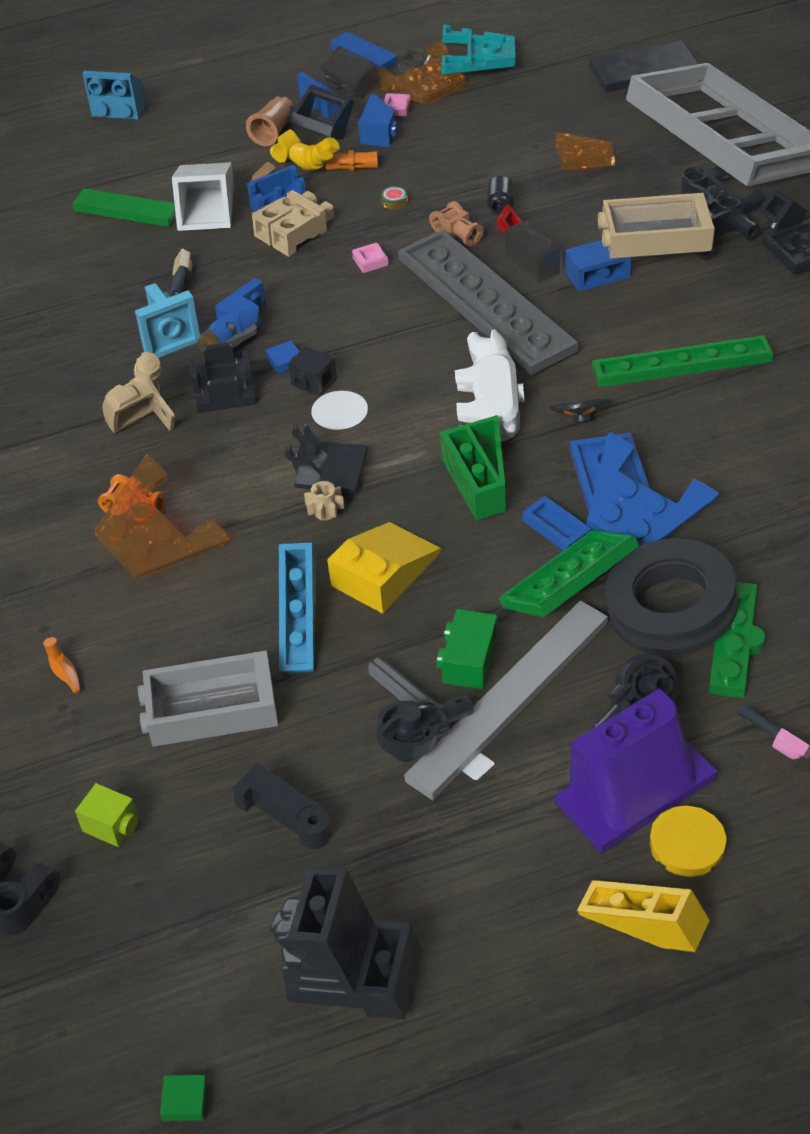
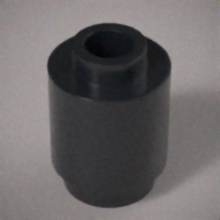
(499, 194)

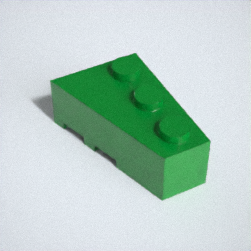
(476, 465)

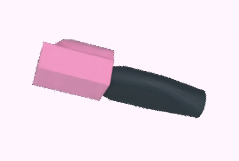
(784, 742)

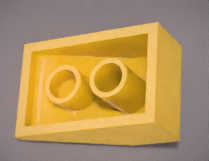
(380, 564)

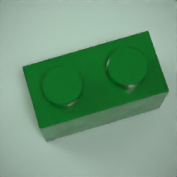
(468, 649)

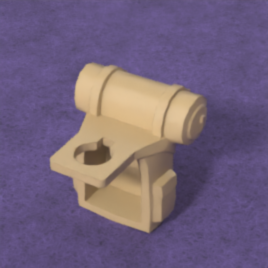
(138, 398)

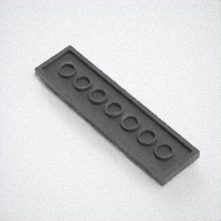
(488, 301)

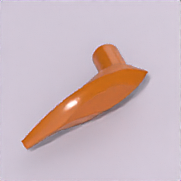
(61, 664)

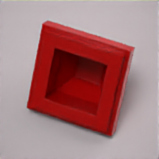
(507, 219)

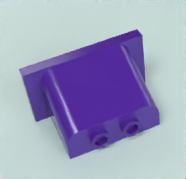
(631, 772)

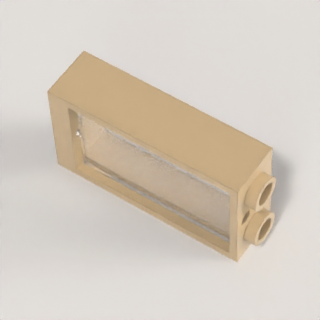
(656, 225)

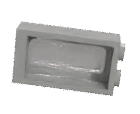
(207, 698)

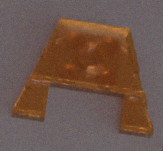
(425, 82)
(143, 536)

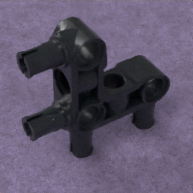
(724, 206)

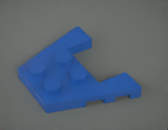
(635, 510)

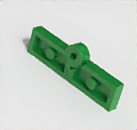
(735, 646)

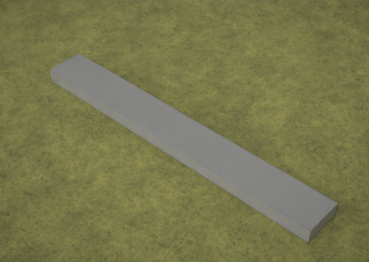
(505, 700)

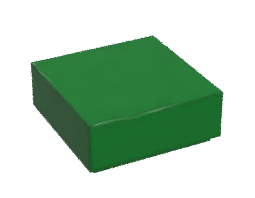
(183, 1098)

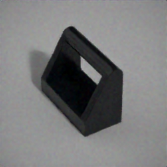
(339, 123)

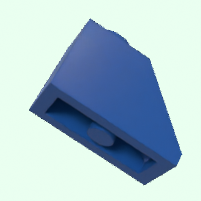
(377, 123)

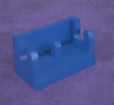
(274, 186)

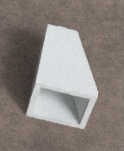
(203, 196)

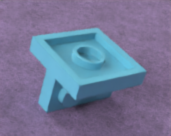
(167, 322)

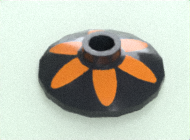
(582, 409)

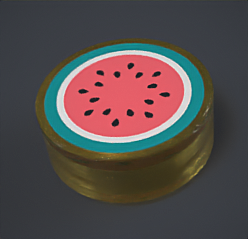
(394, 197)

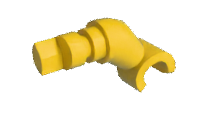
(305, 156)

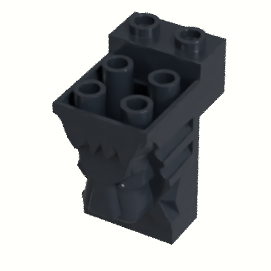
(338, 951)

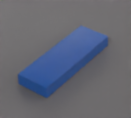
(365, 49)

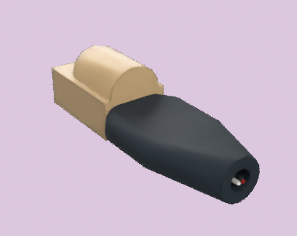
(181, 271)

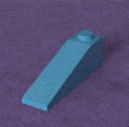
(297, 607)

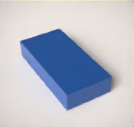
(554, 523)

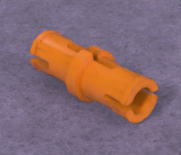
(353, 160)

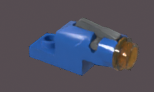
(236, 316)

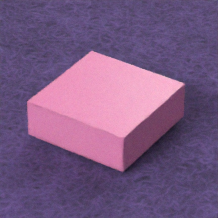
(399, 103)
(370, 257)

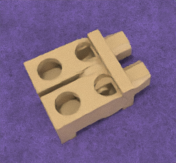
(291, 221)

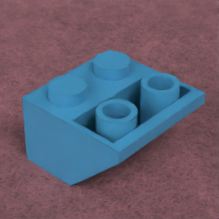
(114, 94)

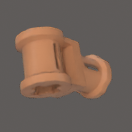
(456, 223)

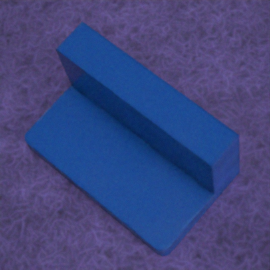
(325, 107)

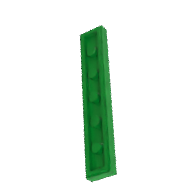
(682, 361)

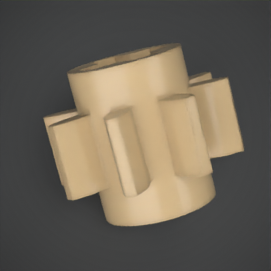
(324, 500)

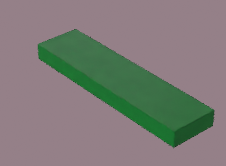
(125, 207)

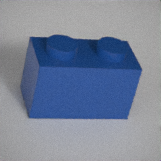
(592, 266)

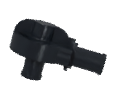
(637, 683)
(404, 720)

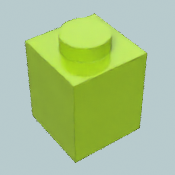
(107, 815)

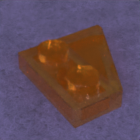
(583, 152)

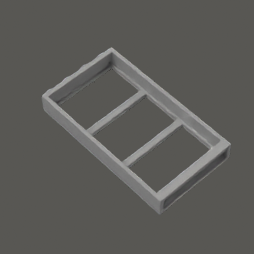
(649, 95)

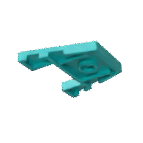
(483, 52)

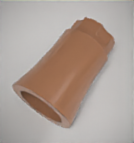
(268, 122)

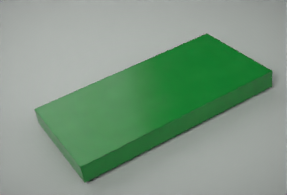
(568, 572)

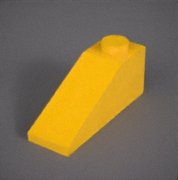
(650, 913)

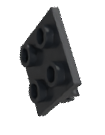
(325, 461)

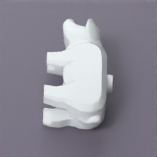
(493, 384)

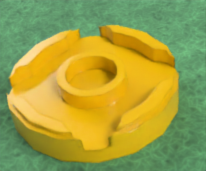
(687, 840)

